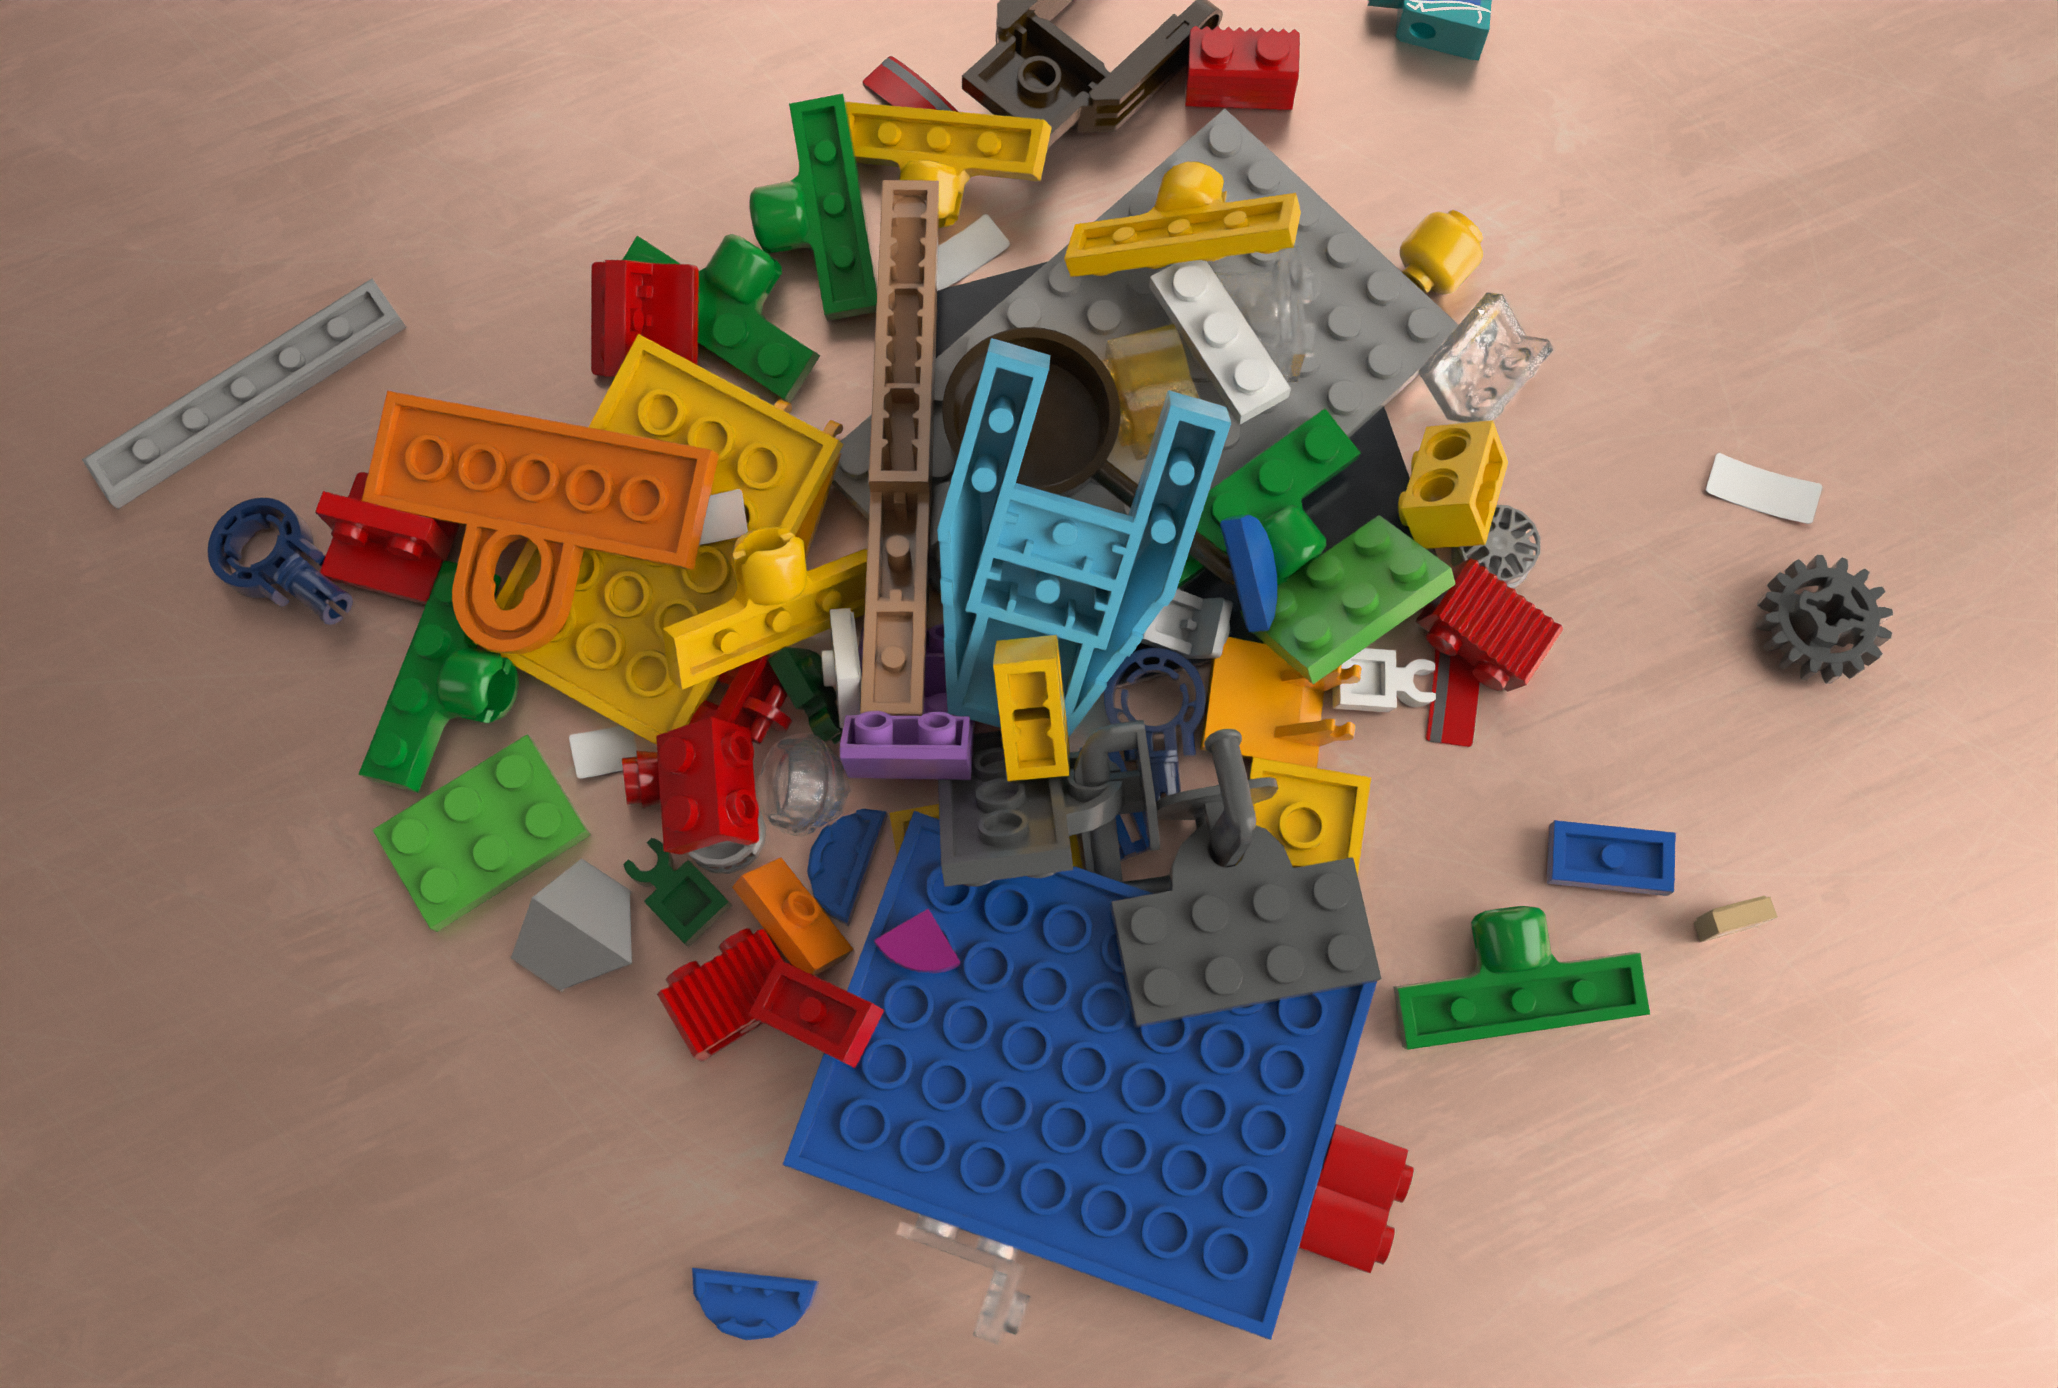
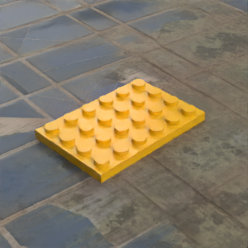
(613, 638)

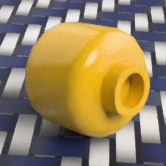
(1442, 252)

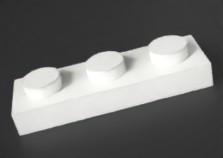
(1219, 338)

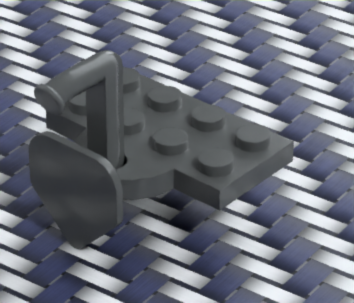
(1024, 826)
(1243, 929)

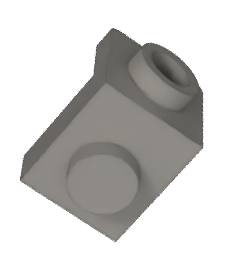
(1191, 626)

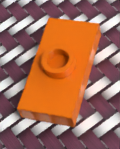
(792, 917)

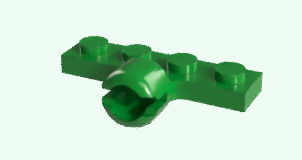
(822, 209)
(732, 317)
(1273, 490)
(437, 682)
(1519, 987)

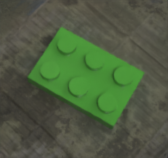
(1352, 597)
(481, 833)

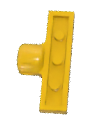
(948, 147)
(1185, 226)
(771, 607)

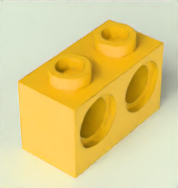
(1454, 485)
(1031, 708)

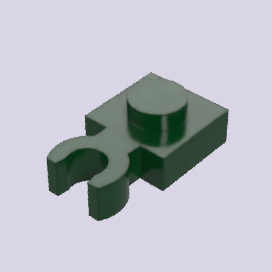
(802, 679)
(682, 897)

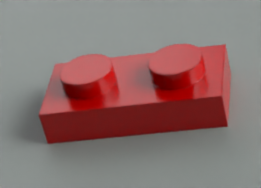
(816, 1012)

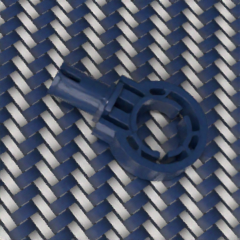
(281, 566)
(1164, 762)

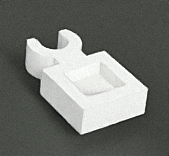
(1382, 683)

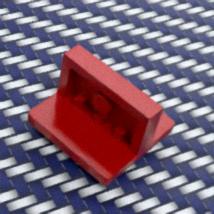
(642, 300)
(382, 545)

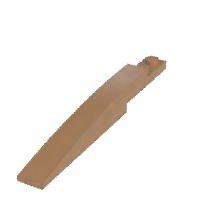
(901, 451)

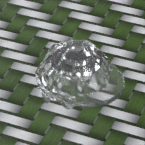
(802, 784)

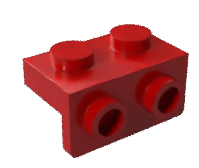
(707, 786)

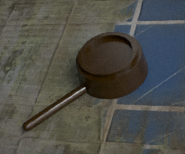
(1071, 427)

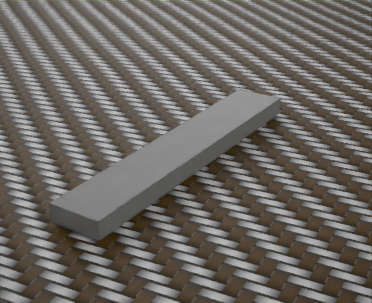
(243, 394)

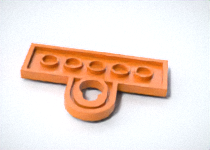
(540, 483)

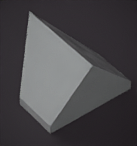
(576, 928)

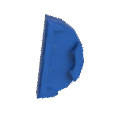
(1252, 569)
(842, 861)
(752, 1303)

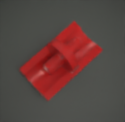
(750, 701)

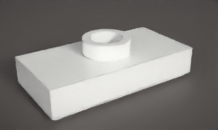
(842, 663)

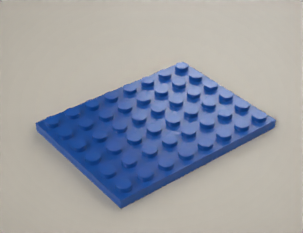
(1058, 1127)

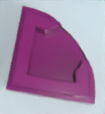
(918, 945)

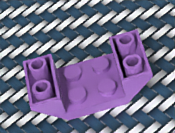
(911, 746)

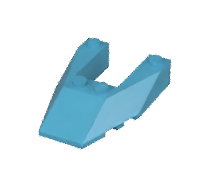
(1054, 565)

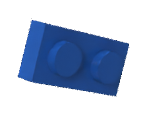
(1611, 858)

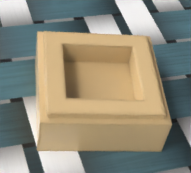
(1735, 918)

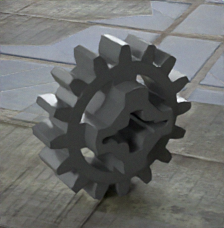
(1813, 623)

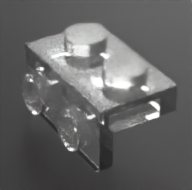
(1483, 362)

